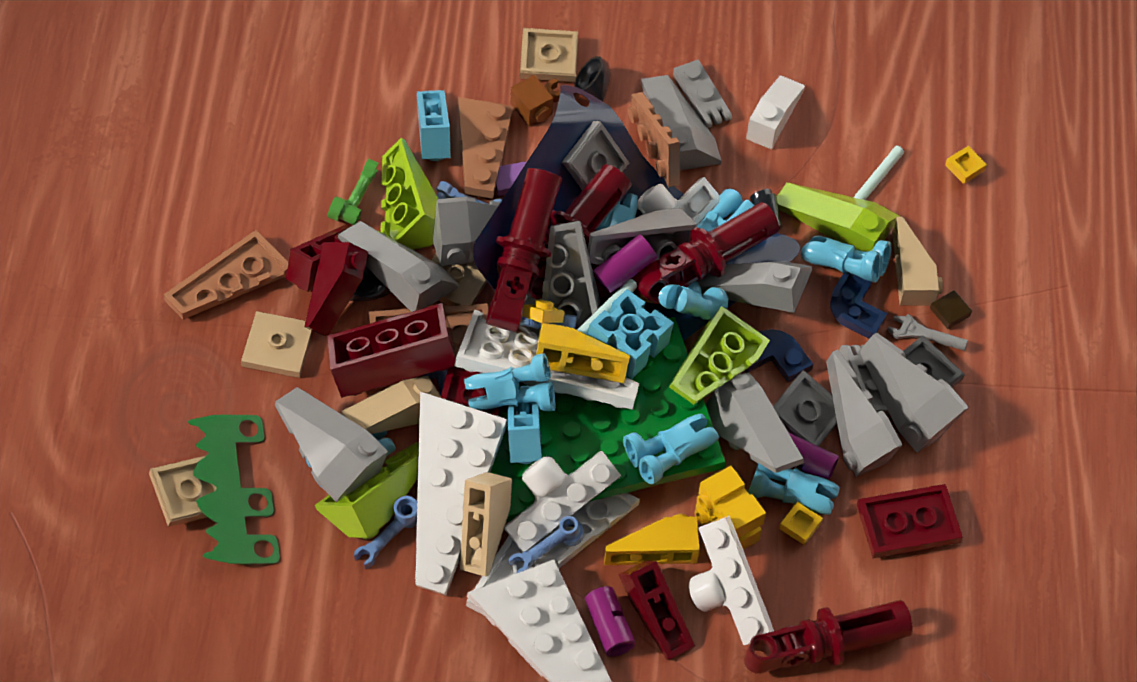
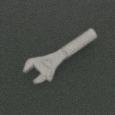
(912, 329)

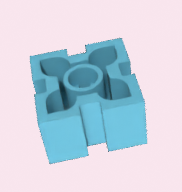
(632, 330)

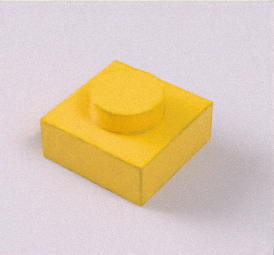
(965, 164)
(543, 312)
(800, 523)

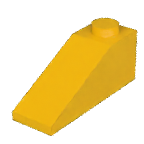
(580, 354)
(665, 541)

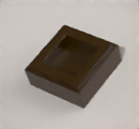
(950, 309)

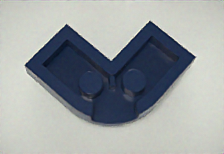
(850, 309)
(785, 355)

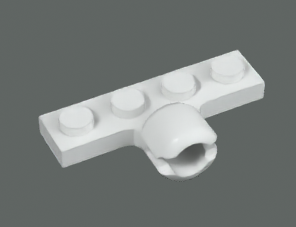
(695, 202)
(558, 496)
(730, 581)

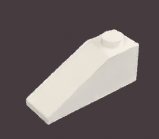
(773, 111)

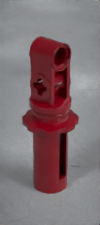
(590, 208)
(523, 247)
(707, 251)
(829, 637)

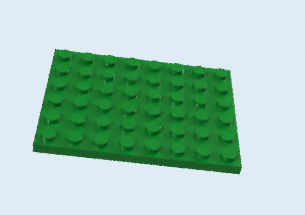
(586, 427)

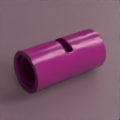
(625, 264)
(816, 459)
(610, 621)

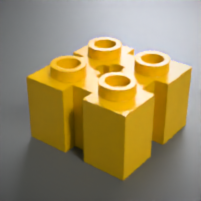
(726, 496)

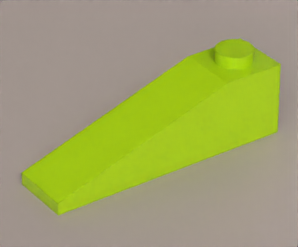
(409, 199)
(837, 215)
(718, 355)
(372, 503)

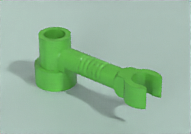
(347, 209)

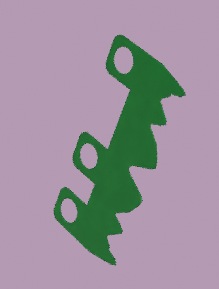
(229, 501)

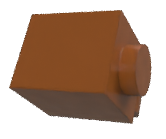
(533, 99)

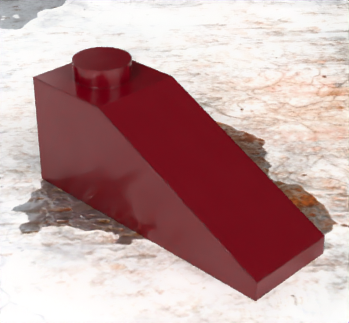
(305, 259)
(336, 280)
(657, 608)

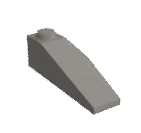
(458, 226)
(335, 446)

